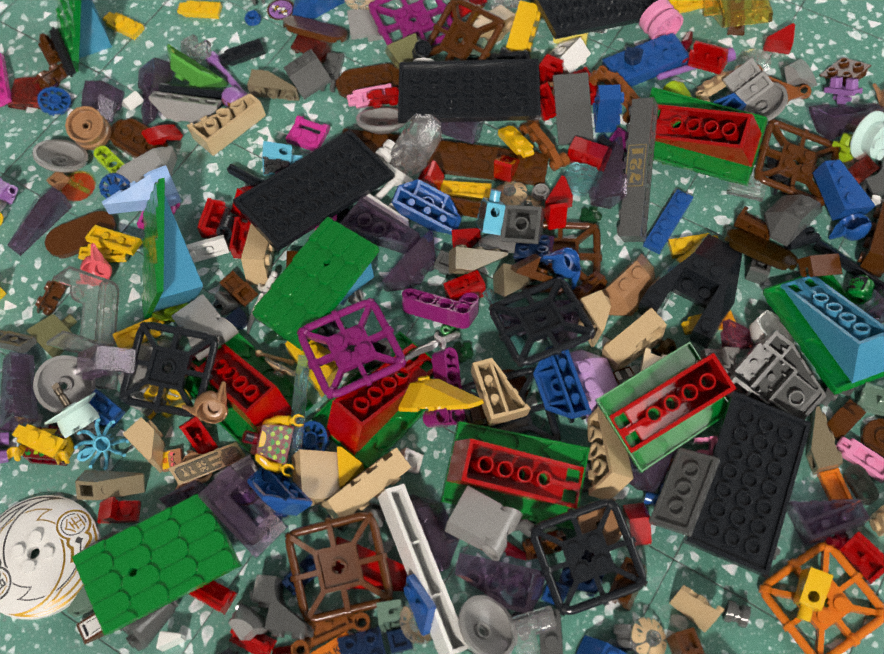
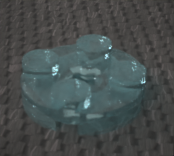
(584, 171)

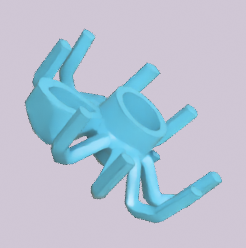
(100, 443)

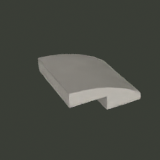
(363, 25)
(748, 81)

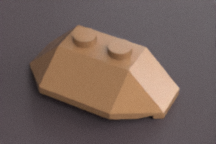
(629, 287)

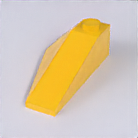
(436, 395)

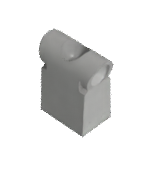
(203, 317)
(483, 522)

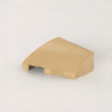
(696, 608)

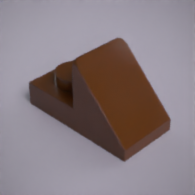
(529, 268)
(845, 419)

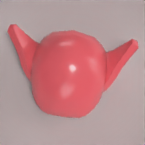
(96, 264)

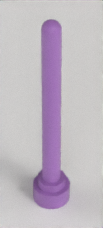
(731, 57)
(214, 61)

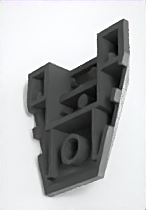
(778, 377)

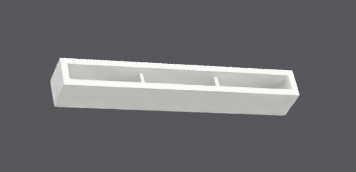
(419, 561)

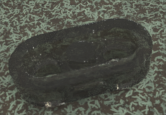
(861, 485)

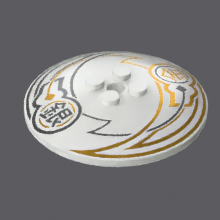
(50, 581)

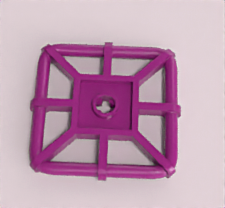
(403, 15)
(346, 359)

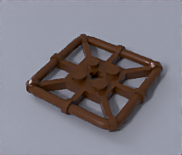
(464, 30)
(789, 152)
(560, 242)
(330, 579)

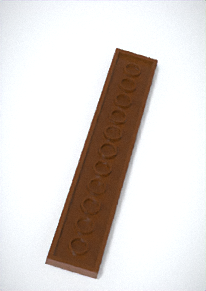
(470, 159)

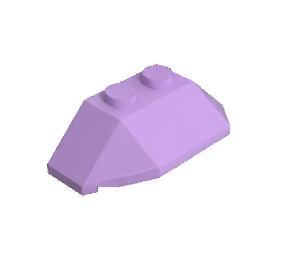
(594, 375)

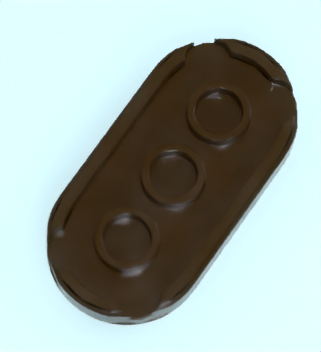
(761, 249)

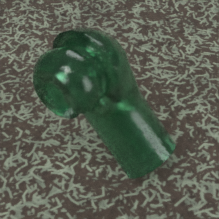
(271, 336)

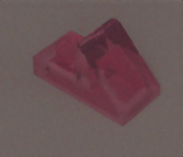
(735, 335)

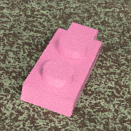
(359, 96)
(861, 455)

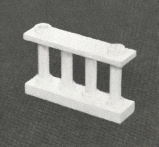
(399, 178)

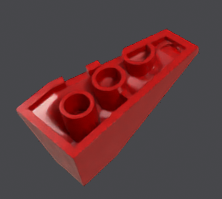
(372, 571)

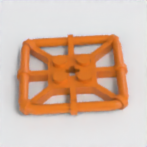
(837, 602)

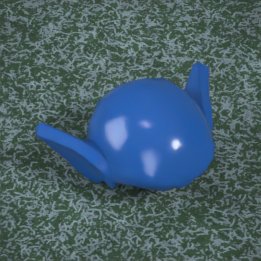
(852, 227)
(565, 264)

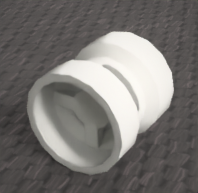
(385, 152)

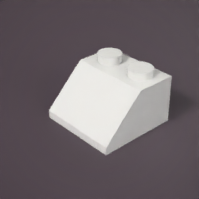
(572, 52)

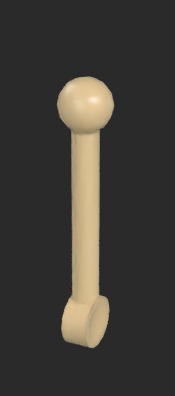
(259, 353)

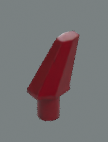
(687, 41)
(837, 540)
(513, 551)

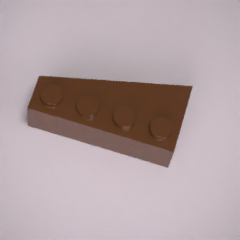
(873, 256)

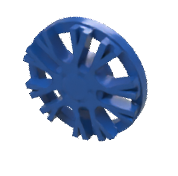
(54, 101)
(113, 186)
(312, 439)

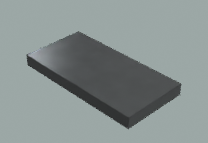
(572, 107)
(684, 491)

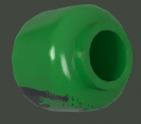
(860, 289)

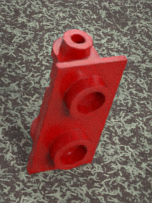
(377, 99)
(257, 645)

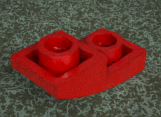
(159, 134)

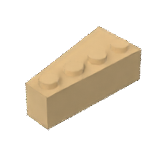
(227, 124)
(257, 258)
(608, 458)
(367, 485)

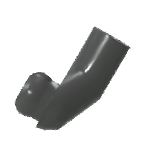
(524, 526)

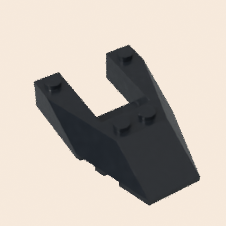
(704, 276)

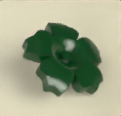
(590, 215)
(463, 351)

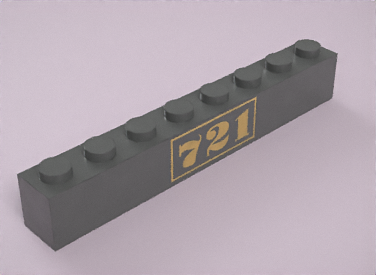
(638, 168)

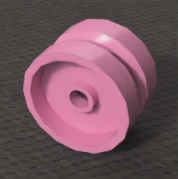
(660, 19)

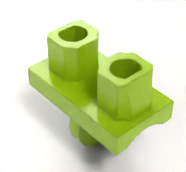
(844, 143)

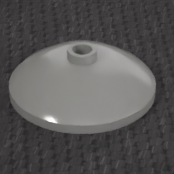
(769, 103)
(379, 120)
(60, 155)
(60, 370)
(485, 626)

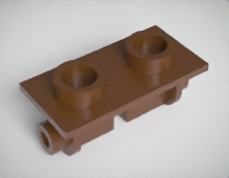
(48, 49)
(46, 78)
(466, 207)
(594, 282)
(45, 302)
(548, 546)

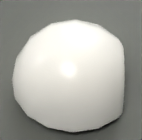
(766, 324)

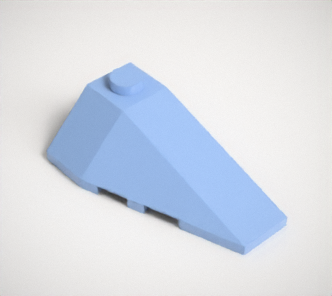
(137, 195)

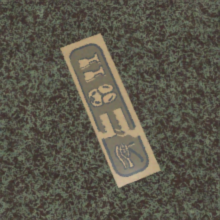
(207, 463)

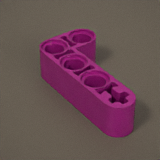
(441, 309)
(445, 368)

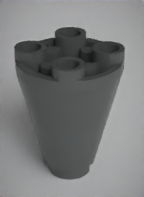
(145, 629)

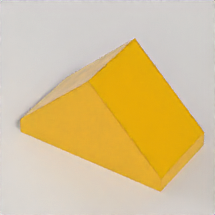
(348, 467)

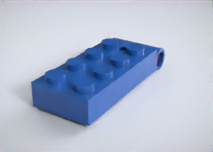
(658, 57)

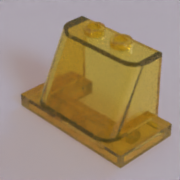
(738, 12)

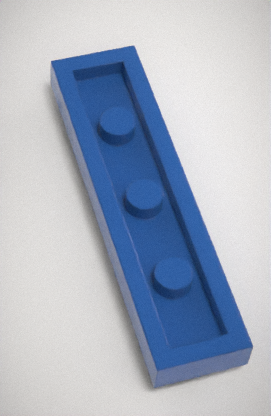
(668, 221)

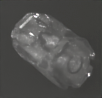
(416, 144)

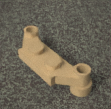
(712, 86)

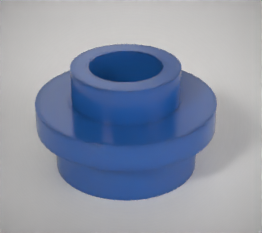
(252, 18)

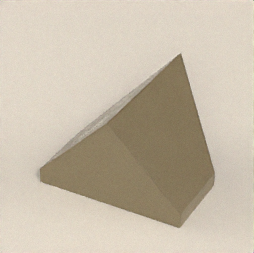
(507, 281)

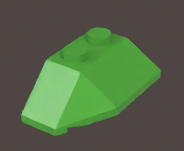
(192, 71)

